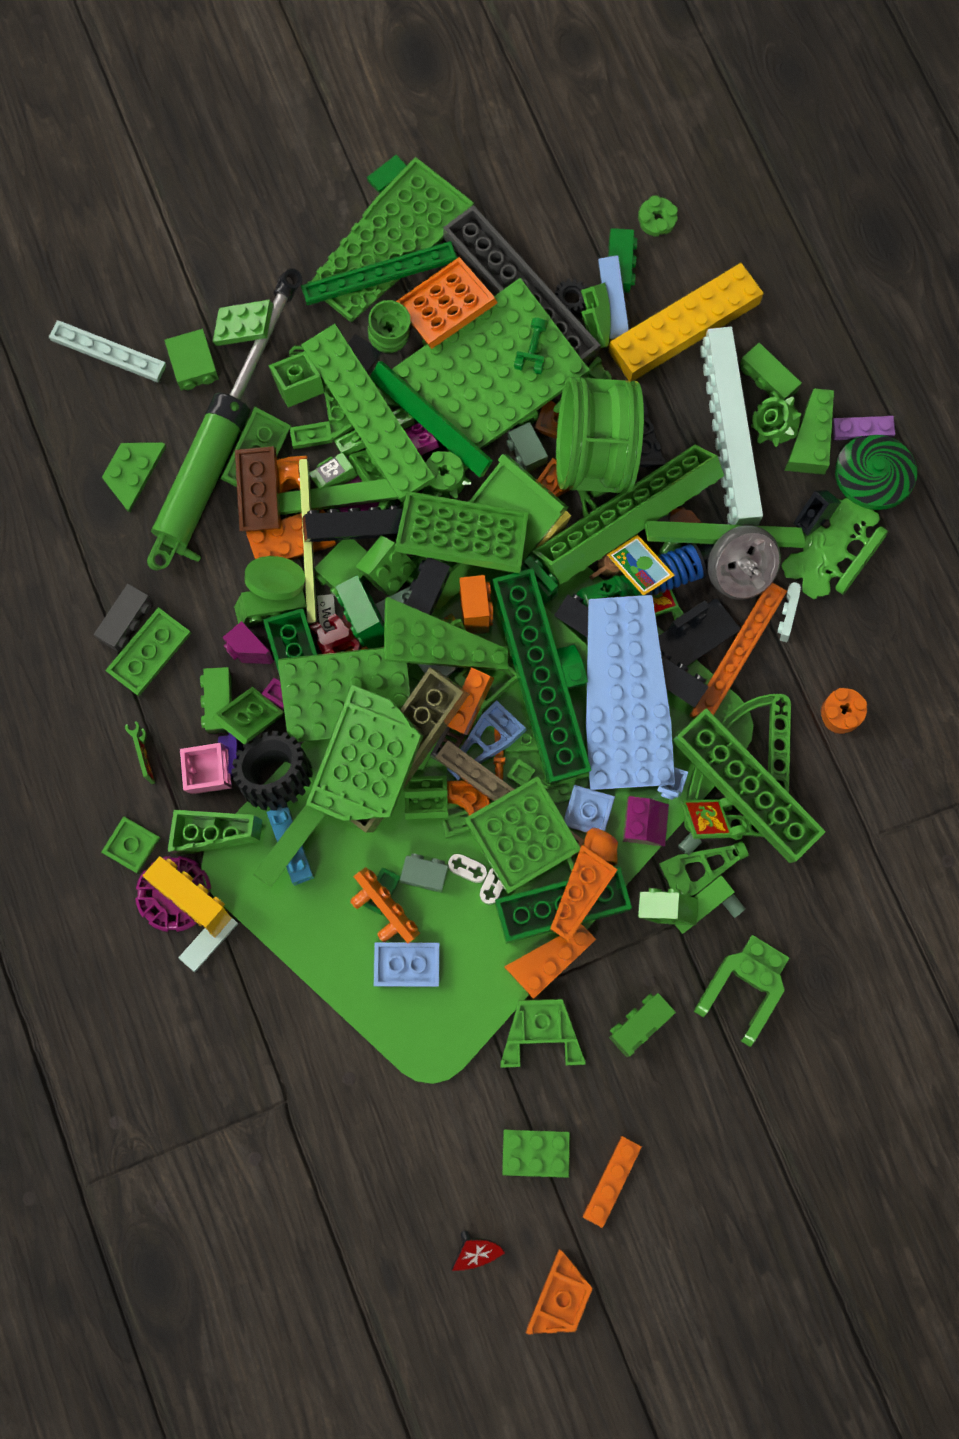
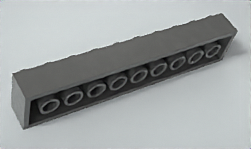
(500, 265)

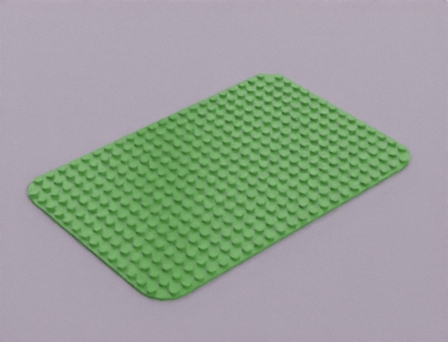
(331, 943)

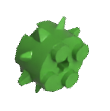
(776, 420)
(454, 474)

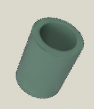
(689, 844)
(734, 906)

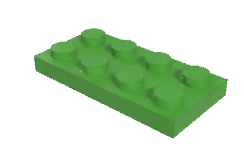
(259, 431)
(148, 652)

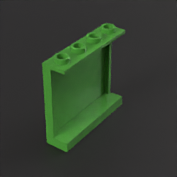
(518, 490)

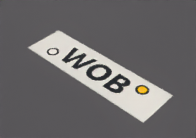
(326, 609)

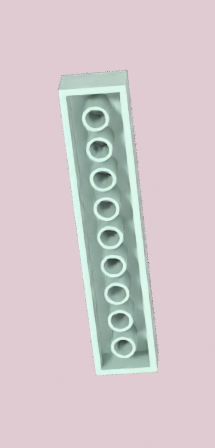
(731, 427)

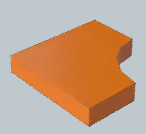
(466, 796)

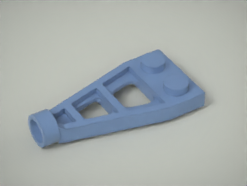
(503, 722)

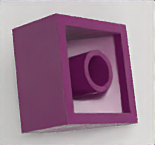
(246, 646)
(645, 821)

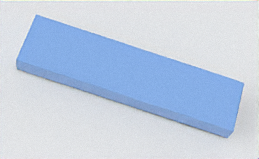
(611, 275)

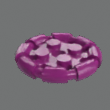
(167, 907)

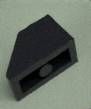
(816, 511)

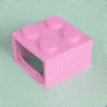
(205, 768)

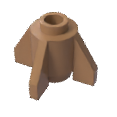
(606, 568)

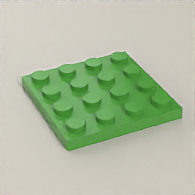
(522, 834)

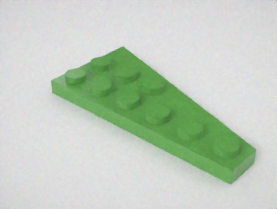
(426, 640)

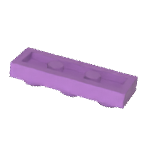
(862, 426)

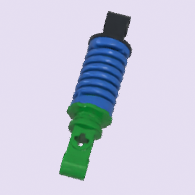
(686, 563)

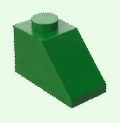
(572, 666)

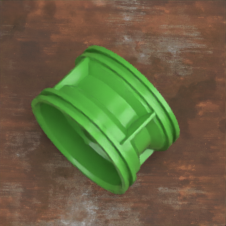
(599, 435)

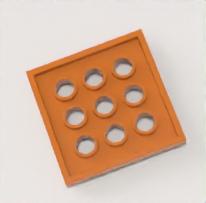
(441, 313)

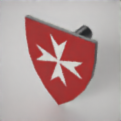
(476, 1252)

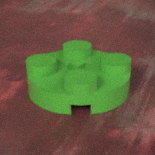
(660, 206)

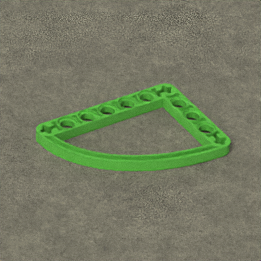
(774, 754)

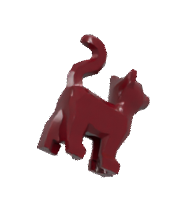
(336, 639)

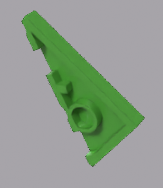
(338, 420)

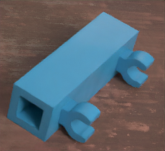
(299, 867)

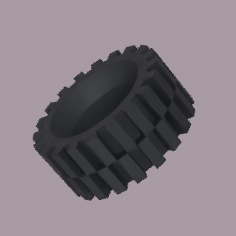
(262, 754)

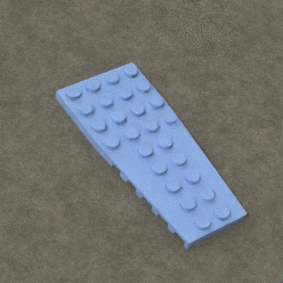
(626, 696)

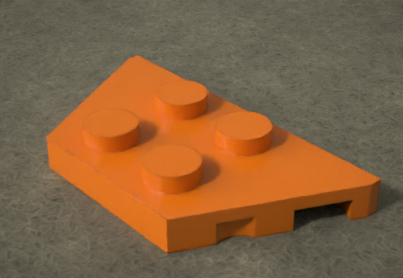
(561, 1299)

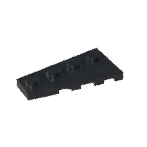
(650, 453)

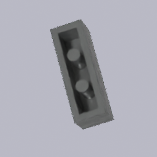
(123, 618)

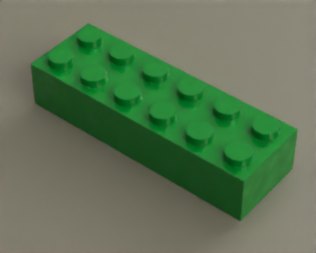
(534, 910)

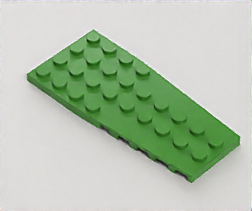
(398, 222)

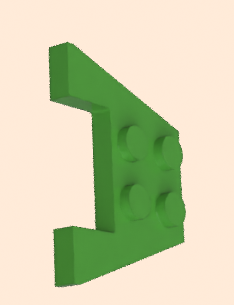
(541, 1023)

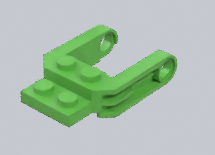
(758, 966)

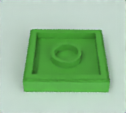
(131, 845)

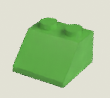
(297, 379)

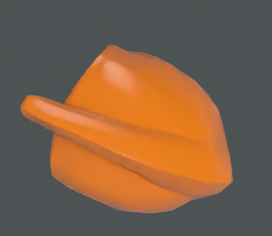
(289, 473)
(602, 845)

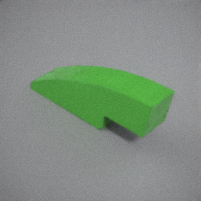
(597, 315)
(709, 899)

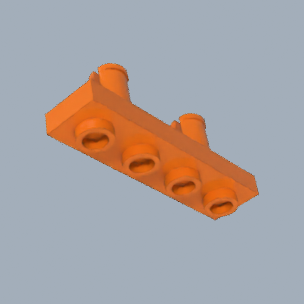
(381, 897)

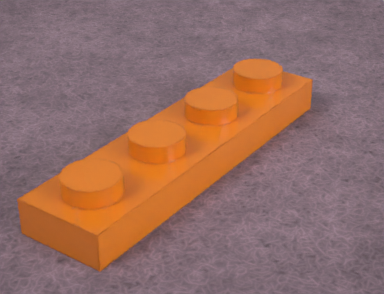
(612, 1181)

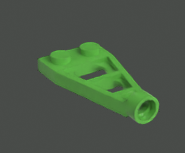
(677, 877)

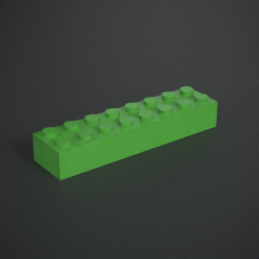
(748, 786)

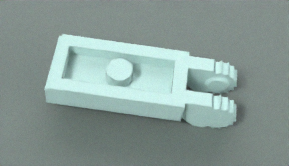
(789, 610)

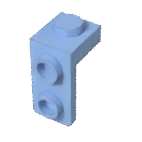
(673, 791)

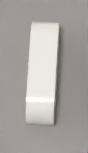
(470, 864)
(486, 887)

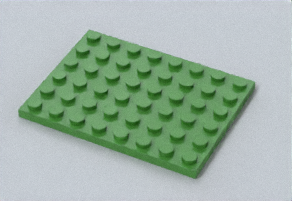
(473, 370)

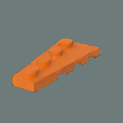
(583, 889)
(545, 963)

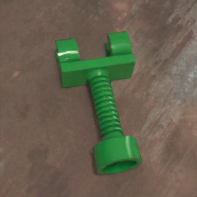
(539, 325)

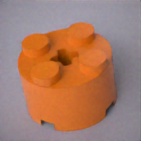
(832, 710)

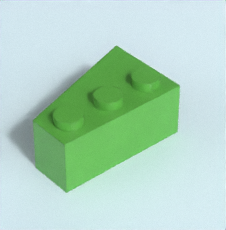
(253, 609)
(641, 1024)

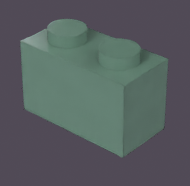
(527, 447)
(424, 873)

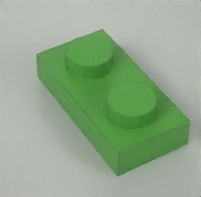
(311, 435)

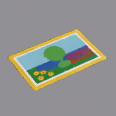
(640, 565)

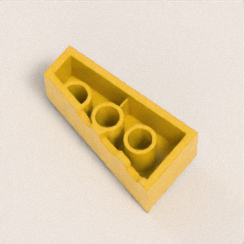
(187, 895)

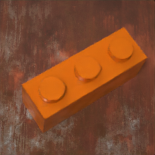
(477, 685)

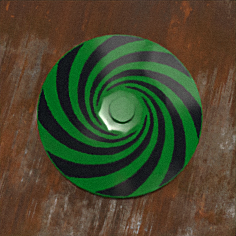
(876, 472)

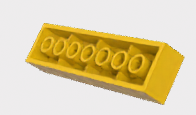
(685, 322)

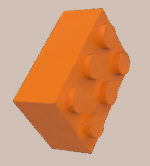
(476, 604)

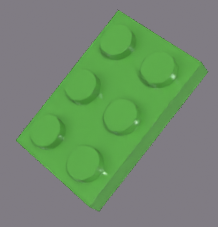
(243, 322)
(248, 715)
(536, 1153)

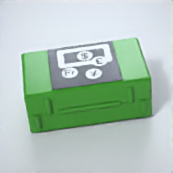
(333, 472)

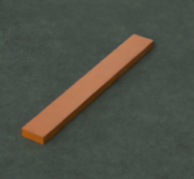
(740, 649)

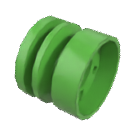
(392, 317)

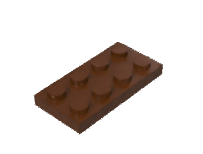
(257, 489)

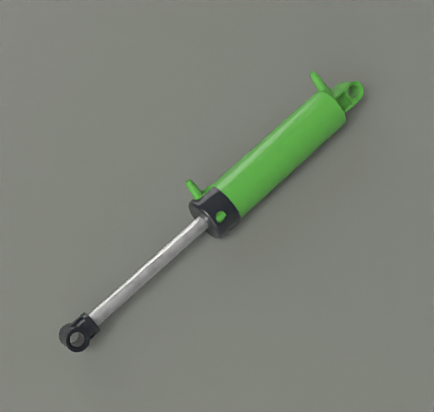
(211, 449)

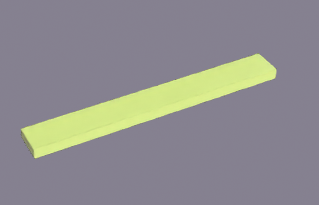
(308, 546)

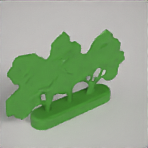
(829, 546)

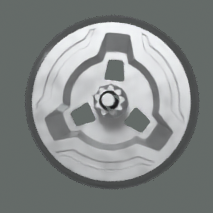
(760, 565)

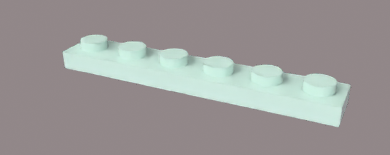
(107, 351)

